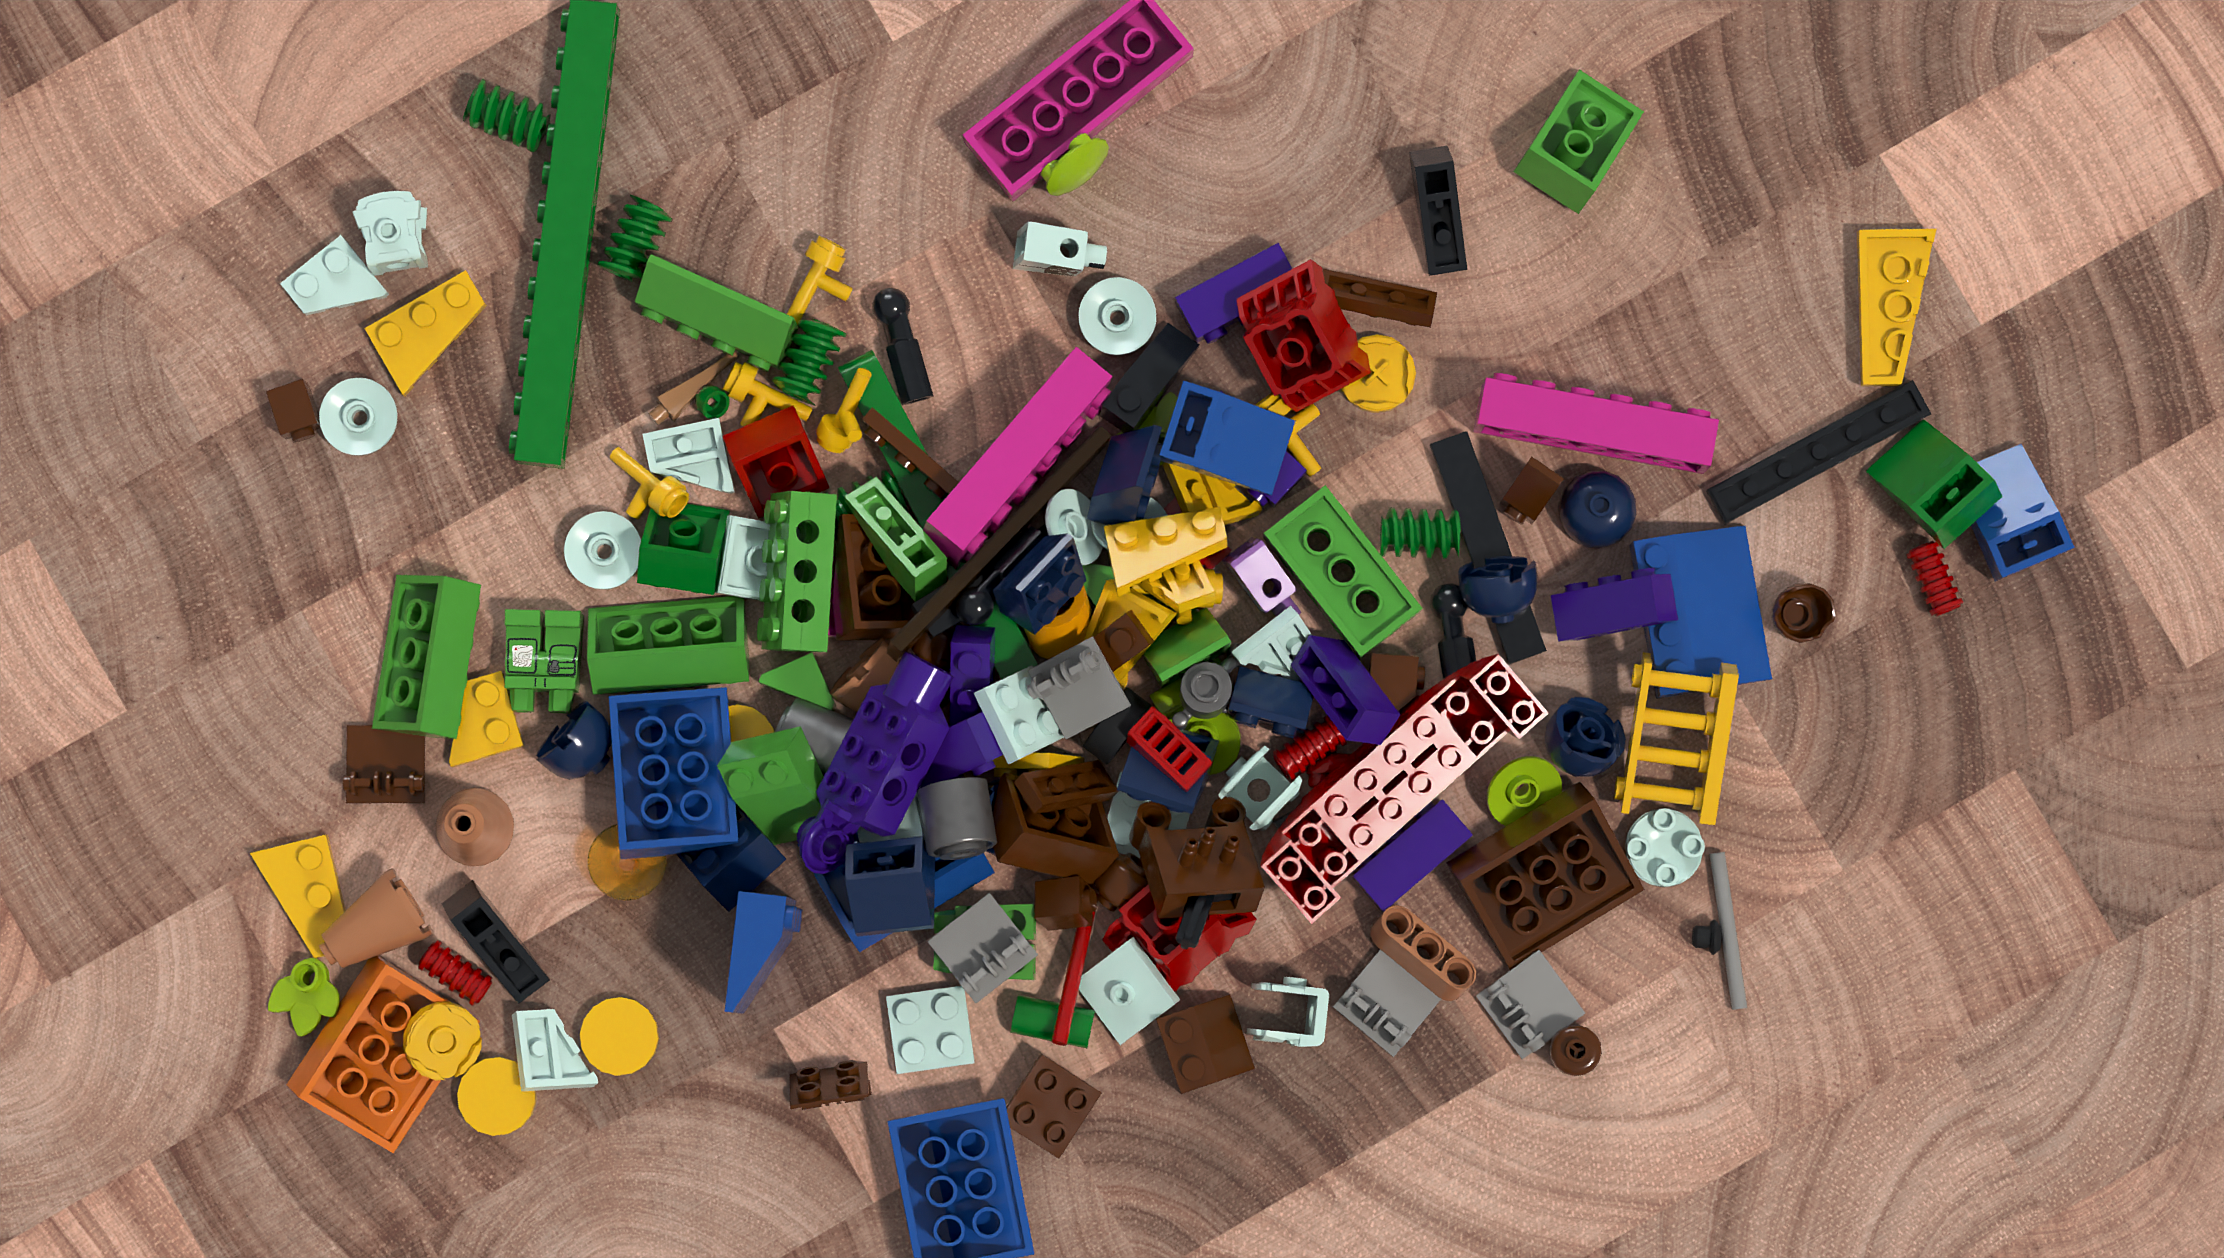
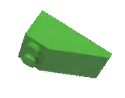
(1578, 142)
(1185, 646)
(774, 781)

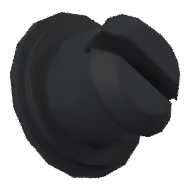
(1707, 937)

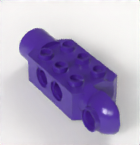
(878, 763)

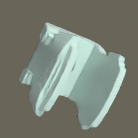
(392, 231)
(1259, 768)
(1315, 1016)

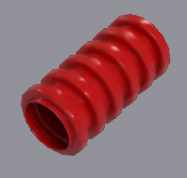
(1934, 578)
(1308, 748)
(455, 972)

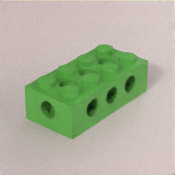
(1349, 546)
(813, 558)

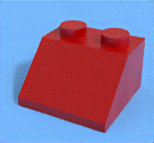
(775, 458)

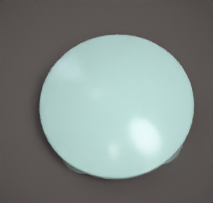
(1664, 847)

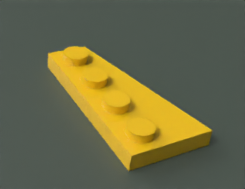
(1889, 294)

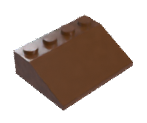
(1545, 875)

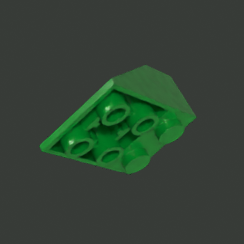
(1935, 482)

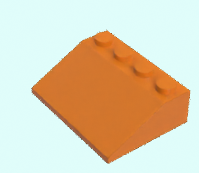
(359, 1060)

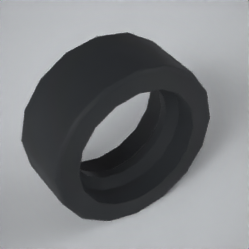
(1112, 732)

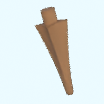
(679, 398)

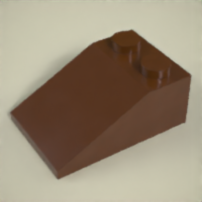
(865, 594)

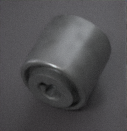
(821, 727)
(957, 818)

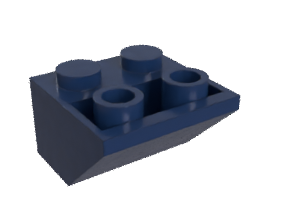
(1126, 477)
(1041, 583)
(1270, 701)
(1146, 782)
(735, 866)
(890, 886)

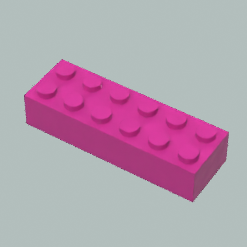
(1078, 94)
(1596, 424)
(1019, 454)

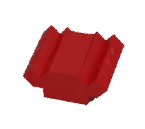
(1301, 337)
(1159, 943)

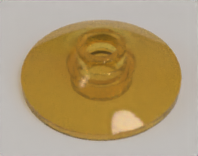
(611, 879)

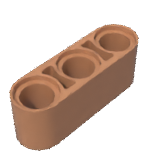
(1442, 954)

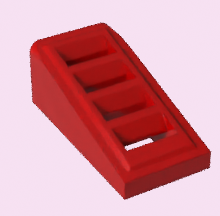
(1166, 728)

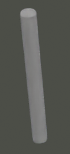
(1728, 930)

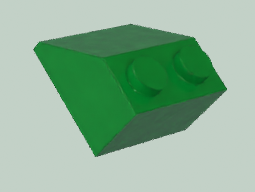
(683, 549)

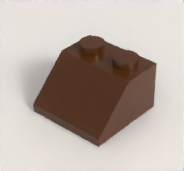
(1205, 1044)

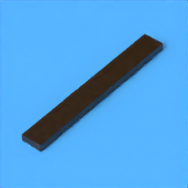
(997, 543)

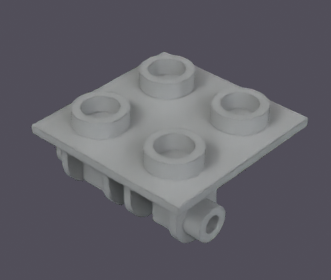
(1078, 688)
(982, 948)
(1387, 1003)
(1530, 1004)

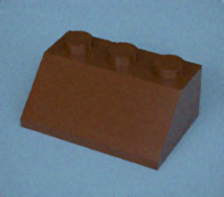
(1052, 842)

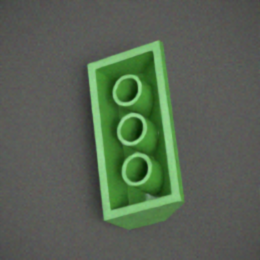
(715, 313)
(667, 645)
(426, 656)

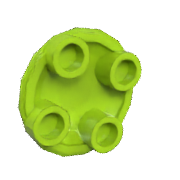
(1076, 166)

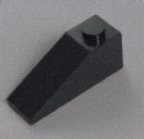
(1438, 209)
(1148, 379)
(494, 941)

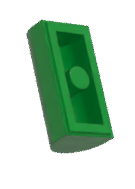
(1038, 1017)

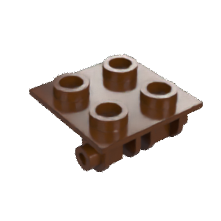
(384, 766)
(815, 1086)
(1050, 1105)

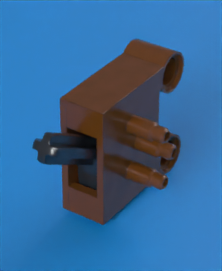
(1198, 868)

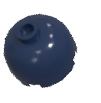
(1597, 509)
(1499, 587)
(1584, 738)
(578, 744)

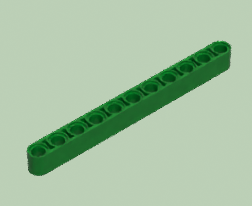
(1011, 648)

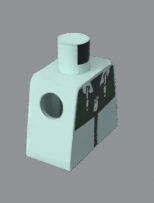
(1039, 250)

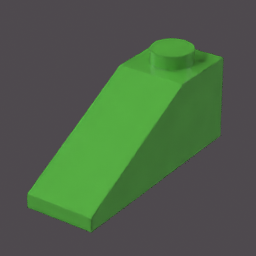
(898, 539)

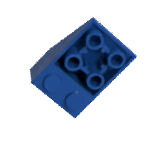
(1226, 438)
(2024, 523)

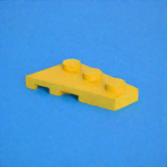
(424, 328)
(1154, 545)
(1110, 608)
(305, 885)

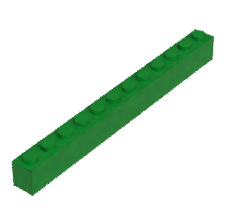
(566, 234)

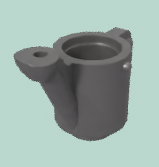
(1206, 690)

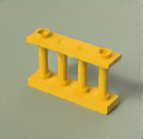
(1709, 761)

